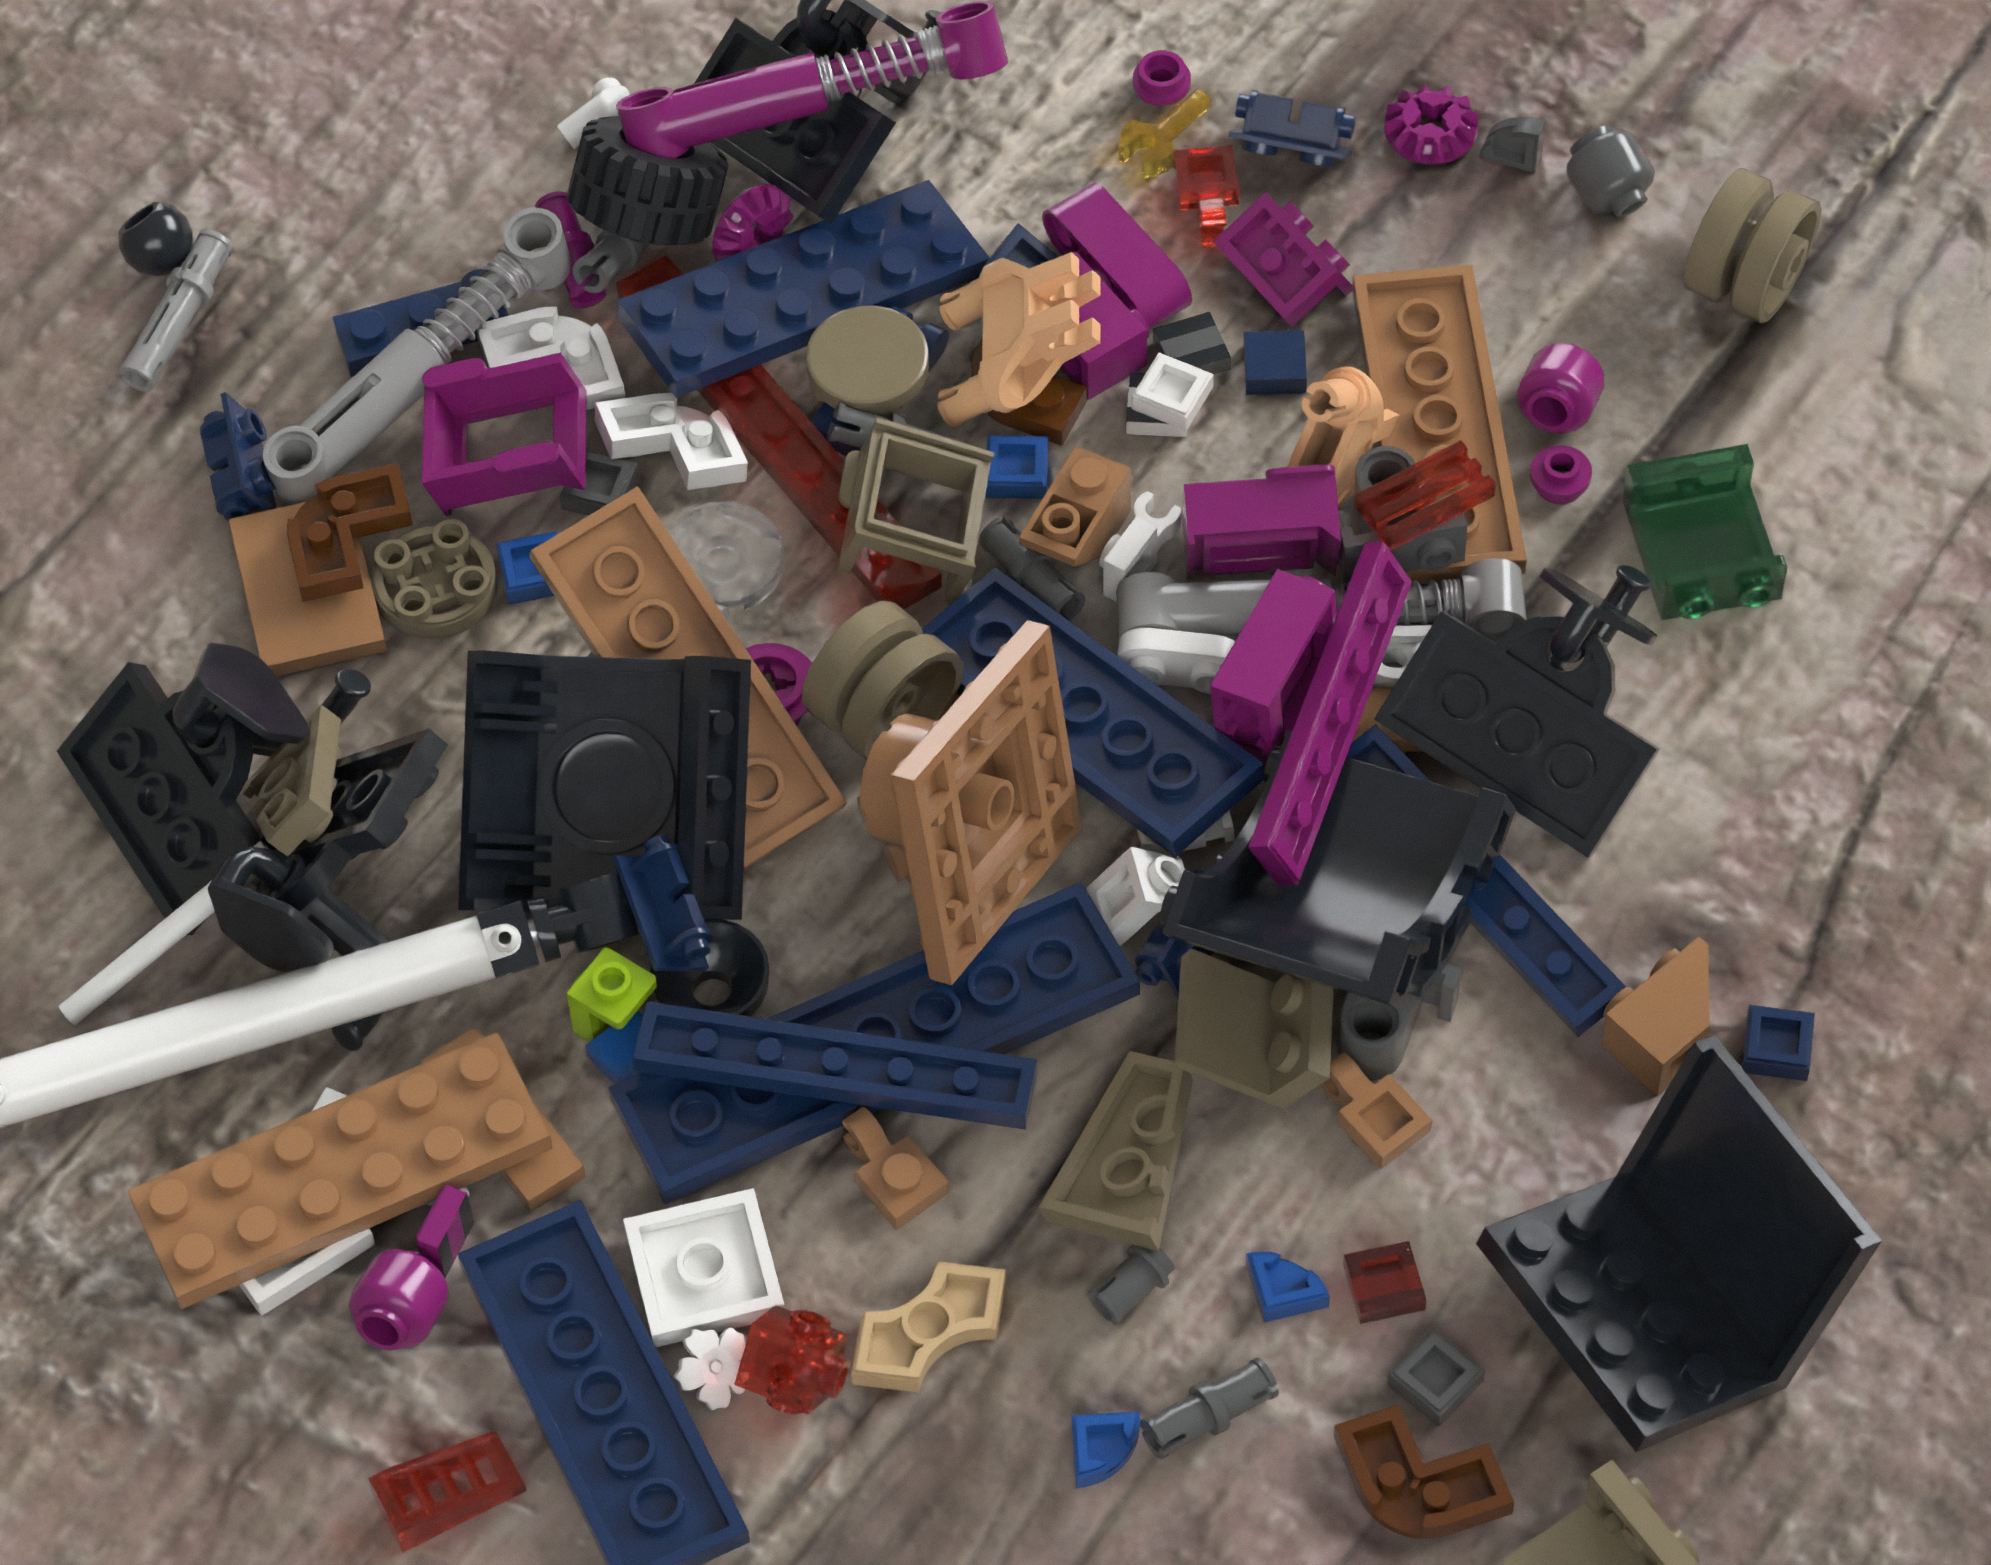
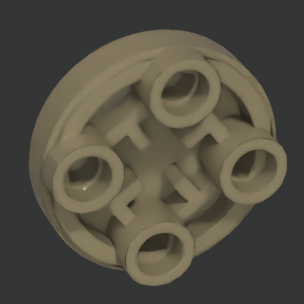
(867, 360)
(434, 580)

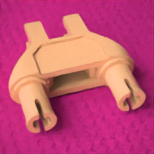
(1026, 332)
(1342, 425)

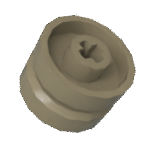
(1752, 245)
(879, 670)

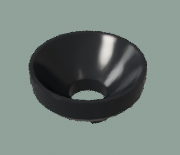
(734, 958)

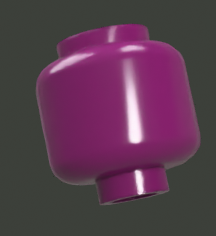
(1560, 388)
(398, 1299)

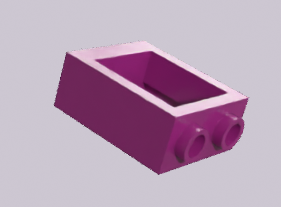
(1273, 663)

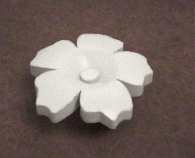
(712, 1366)

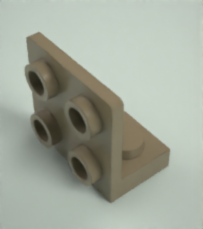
(1253, 1031)

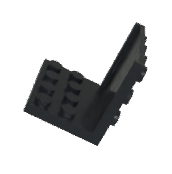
(1694, 1265)

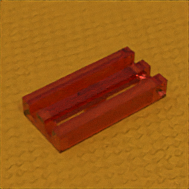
(1419, 487)

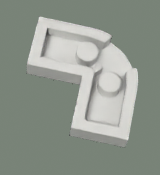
(545, 333)
(654, 423)

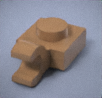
(1376, 1115)
(895, 1176)

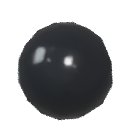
(156, 239)

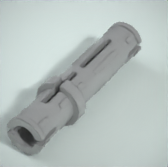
(186, 292)

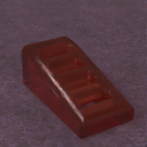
(435, 1518)

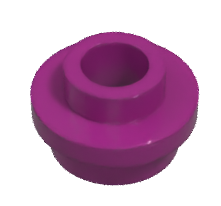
(1161, 78)
(1556, 486)

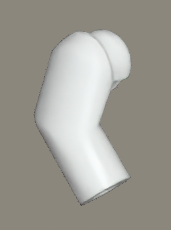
(603, 104)

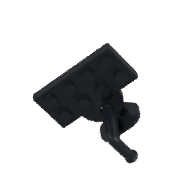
(827, 152)
(1522, 722)
(173, 766)
(292, 913)

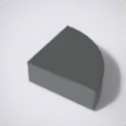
(1516, 143)

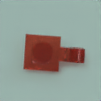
(1207, 182)

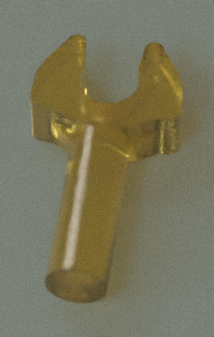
(1159, 137)

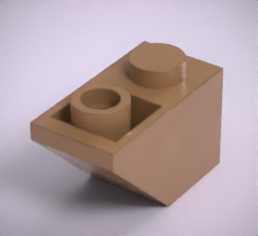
(1080, 509)
(1662, 1018)

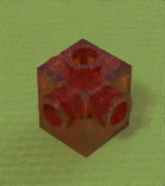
(794, 1360)

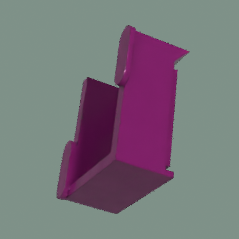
(472, 393)
(1263, 522)

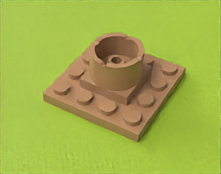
(977, 799)

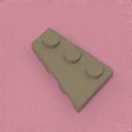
(297, 785)
(1125, 1157)

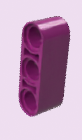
(1113, 242)

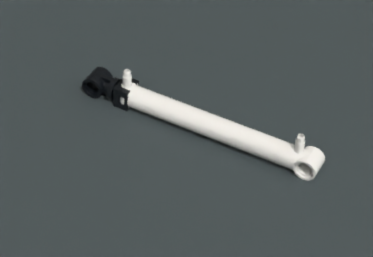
(311, 999)

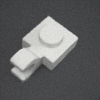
(1138, 545)

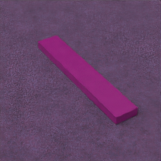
(1330, 715)

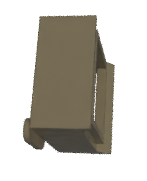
(925, 458)

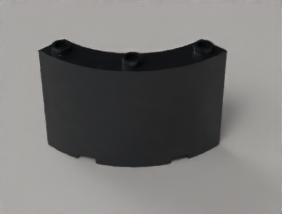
(1375, 896)

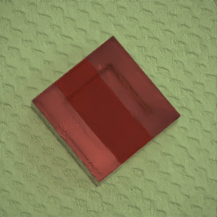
(1384, 1282)

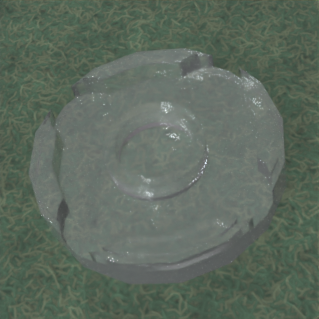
(731, 551)

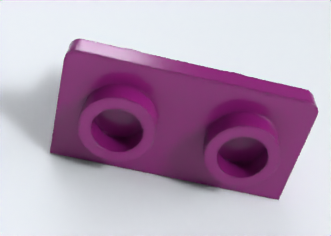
(1281, 260)

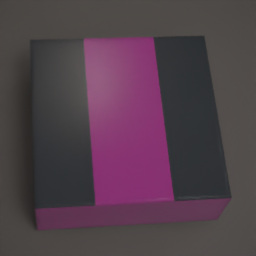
(446, 1228)

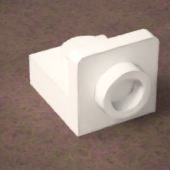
(1134, 889)

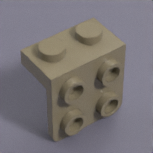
(1609, 1529)

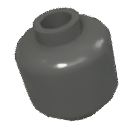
(1610, 171)

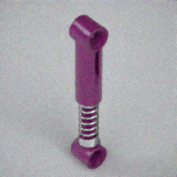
(673, 120)

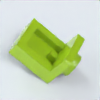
(607, 994)

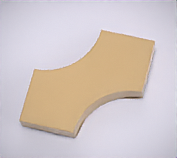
(904, 1342)

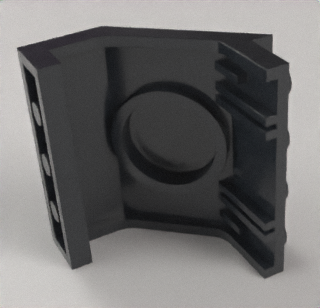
(595, 761)

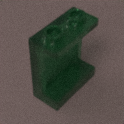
(1702, 533)

